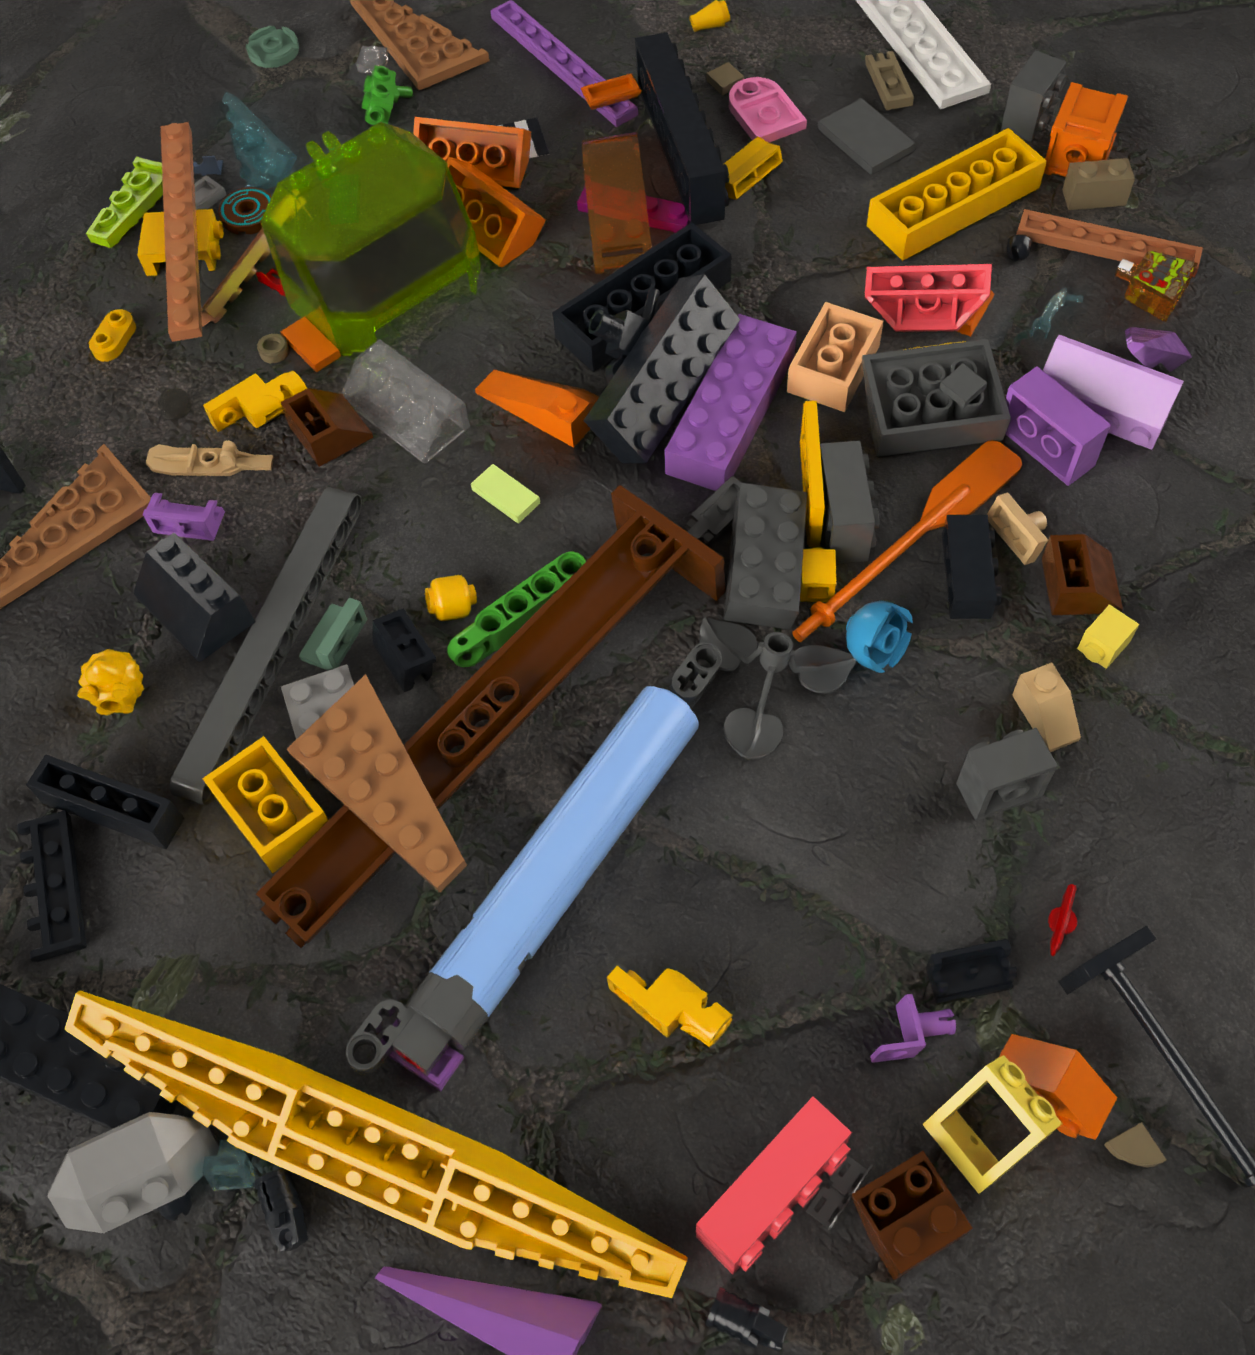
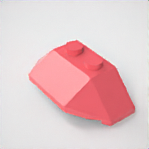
(928, 295)

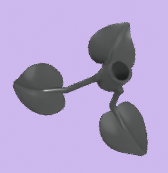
(820, 670)

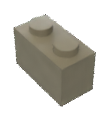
(1098, 184)

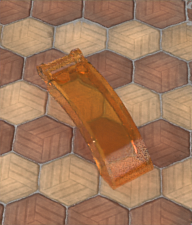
(615, 199)

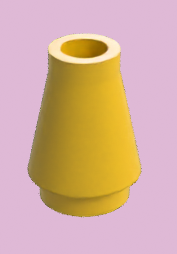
(711, 16)

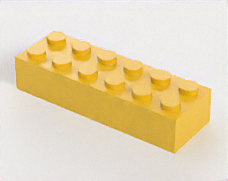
(955, 193)

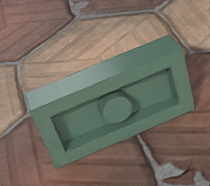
(334, 635)

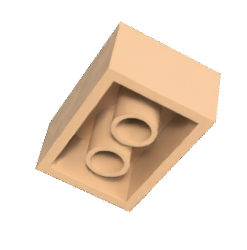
(831, 356)

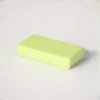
(505, 493)

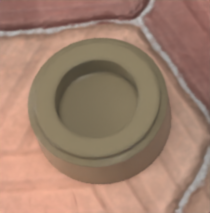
(273, 348)

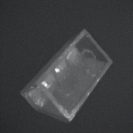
(404, 402)

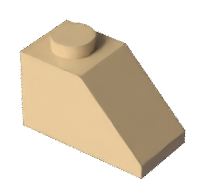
(1048, 706)

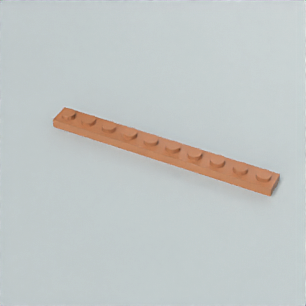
(180, 233)

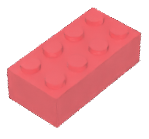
(772, 1185)

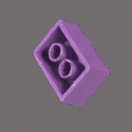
(1054, 426)

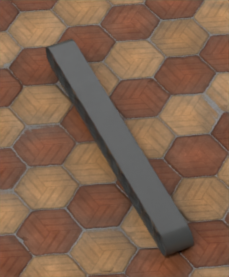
(266, 644)

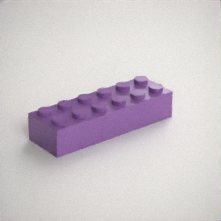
(730, 403)

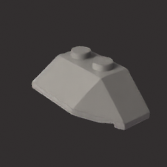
(130, 1171)

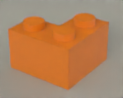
(1065, 1081)

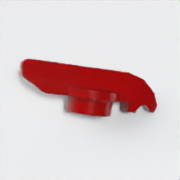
(1062, 919)

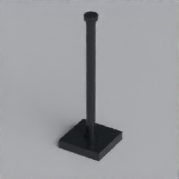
(1111, 967)

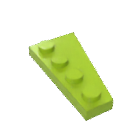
(129, 204)

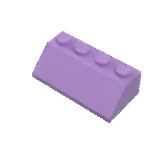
(1121, 391)

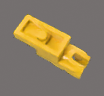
(253, 400)
(670, 1002)

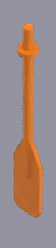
(956, 494)

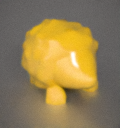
(111, 682)

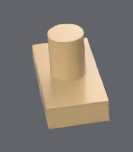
(1017, 528)

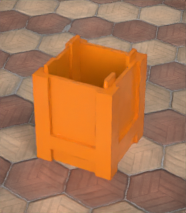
(1083, 128)

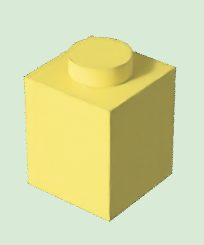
(1107, 636)

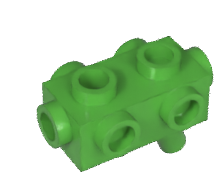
(381, 94)

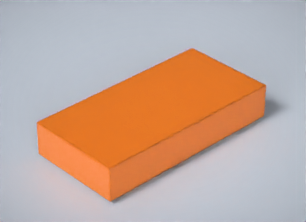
(311, 344)

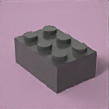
(848, 511)

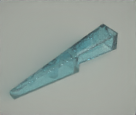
(262, 153)

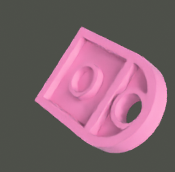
(765, 111)

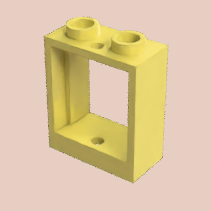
(964, 1145)

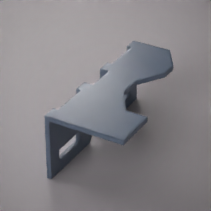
(208, 166)

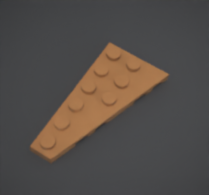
(417, 43)
(72, 524)
(369, 770)

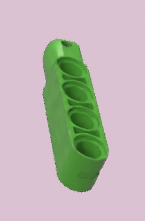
(501, 614)

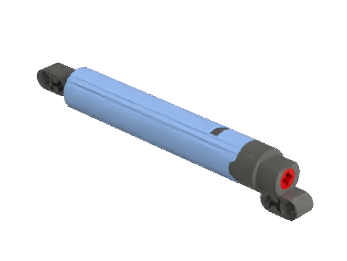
(542, 878)

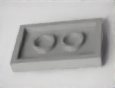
(313, 696)

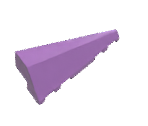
(1156, 347)
(499, 1315)

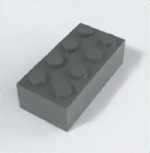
(766, 556)

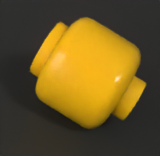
(450, 597)

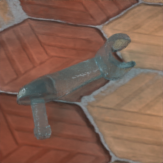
(1051, 308)

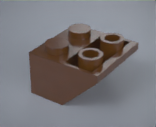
(325, 424)
(1079, 576)
(910, 1215)

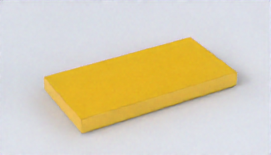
(812, 473)

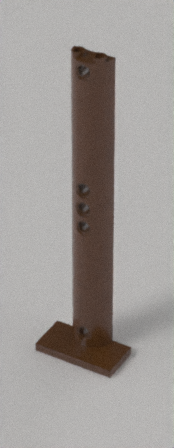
(529, 667)

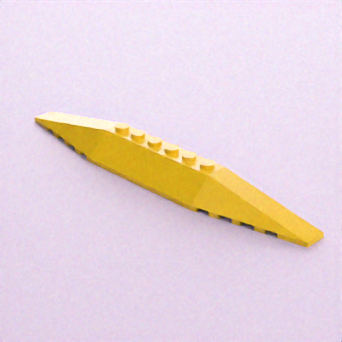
(374, 1149)

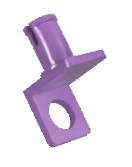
(914, 1029)

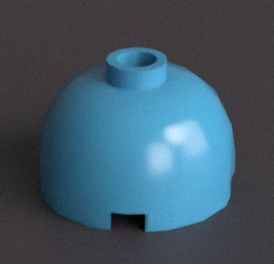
(878, 634)

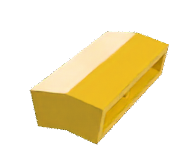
(751, 165)

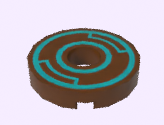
(237, 202)

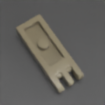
(889, 81)

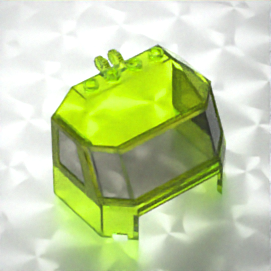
(368, 233)

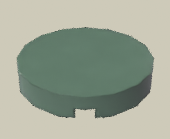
(272, 47)

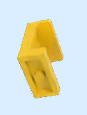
(152, 240)

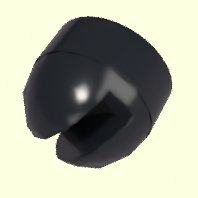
(1019, 247)
(176, 1207)

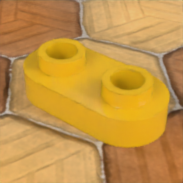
(112, 335)

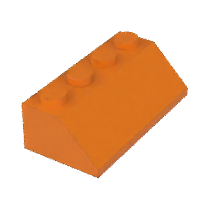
(493, 149)
(500, 220)

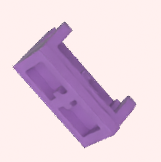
(183, 519)

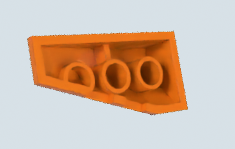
(545, 404)

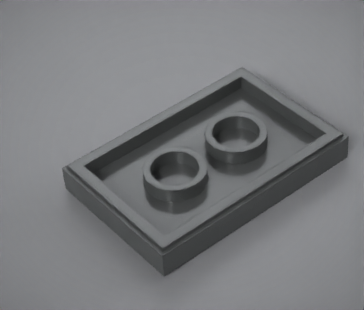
(866, 136)

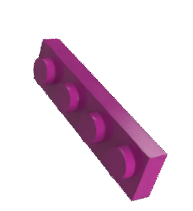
(661, 213)

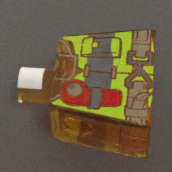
(1156, 282)

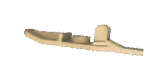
(193, 460)

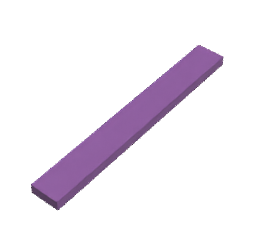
(557, 57)

